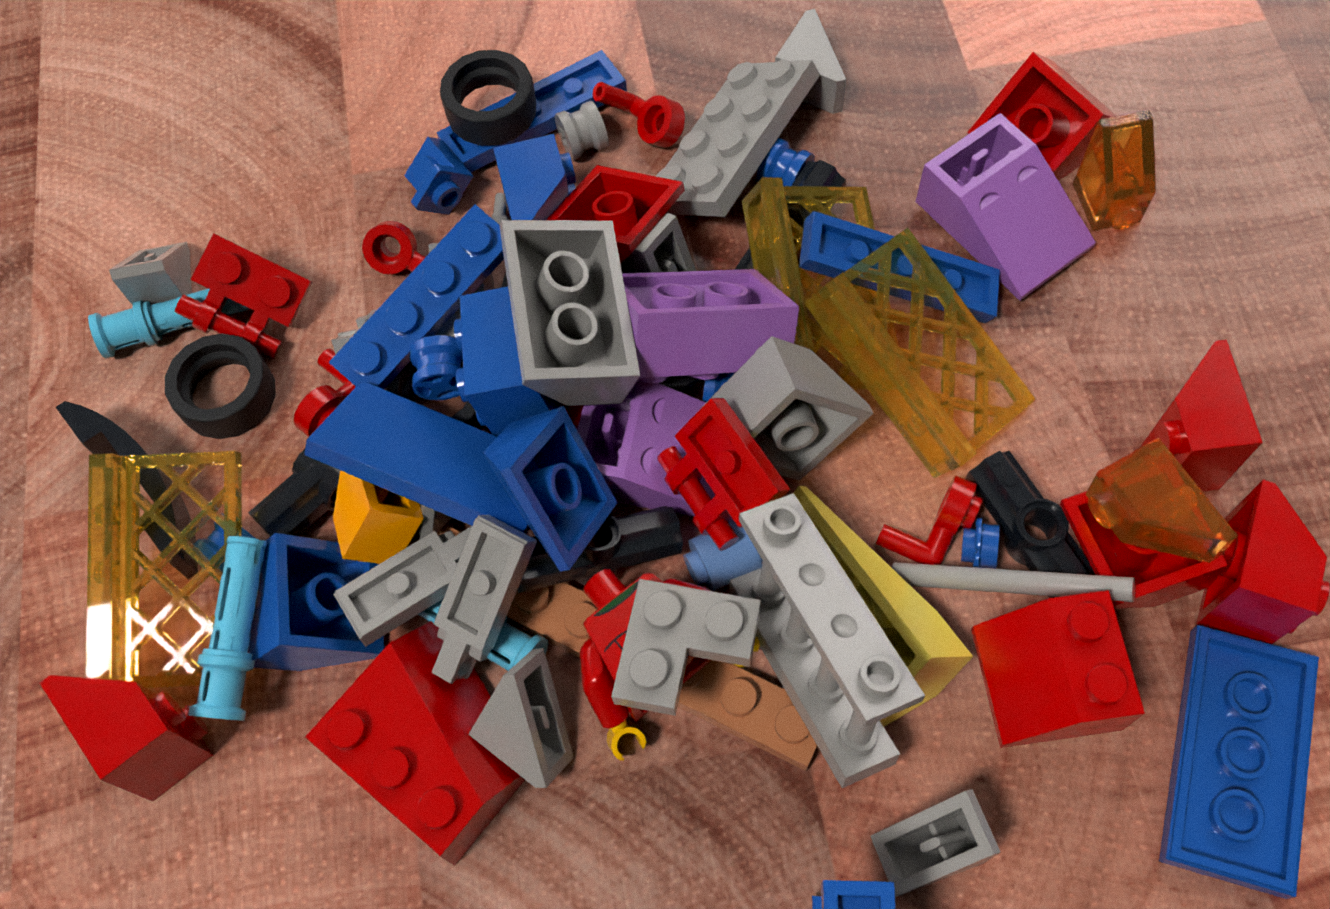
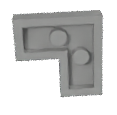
(667, 628)

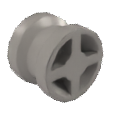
(581, 130)

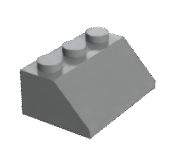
(570, 310)

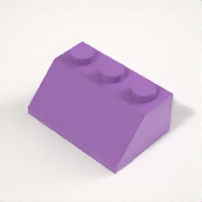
(704, 320)

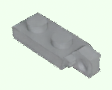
(401, 585)
(480, 595)

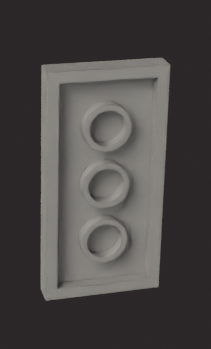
(736, 134)

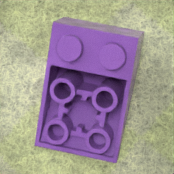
(1004, 206)
(631, 436)

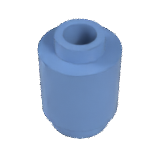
(718, 567)

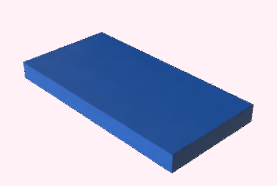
(414, 455)
(1241, 762)

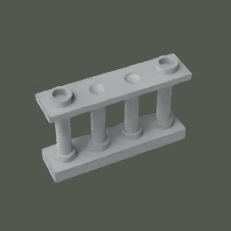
(824, 642)

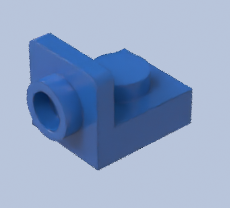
(437, 177)

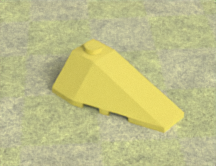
(910, 623)

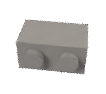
(793, 405)

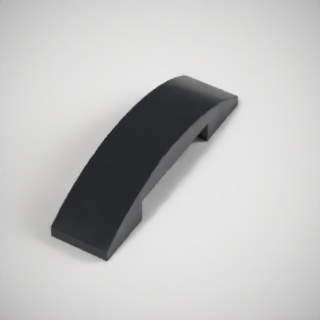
(105, 437)

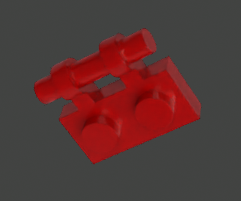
(250, 281)
(731, 465)

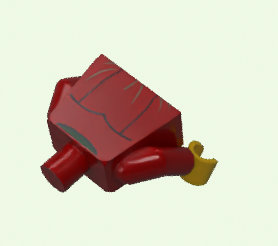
(604, 647)

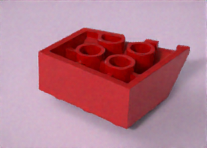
(410, 745)

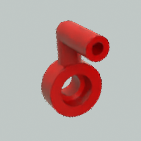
(659, 118)
(381, 258)
(322, 400)
(956, 510)

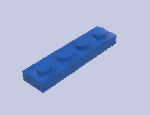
(555, 93)
(837, 245)
(422, 301)

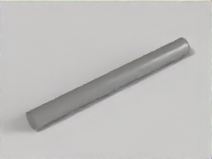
(1014, 581)

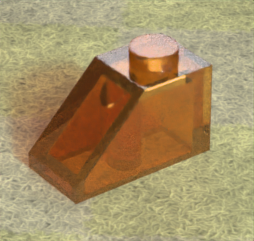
(1118, 171)
(1158, 506)

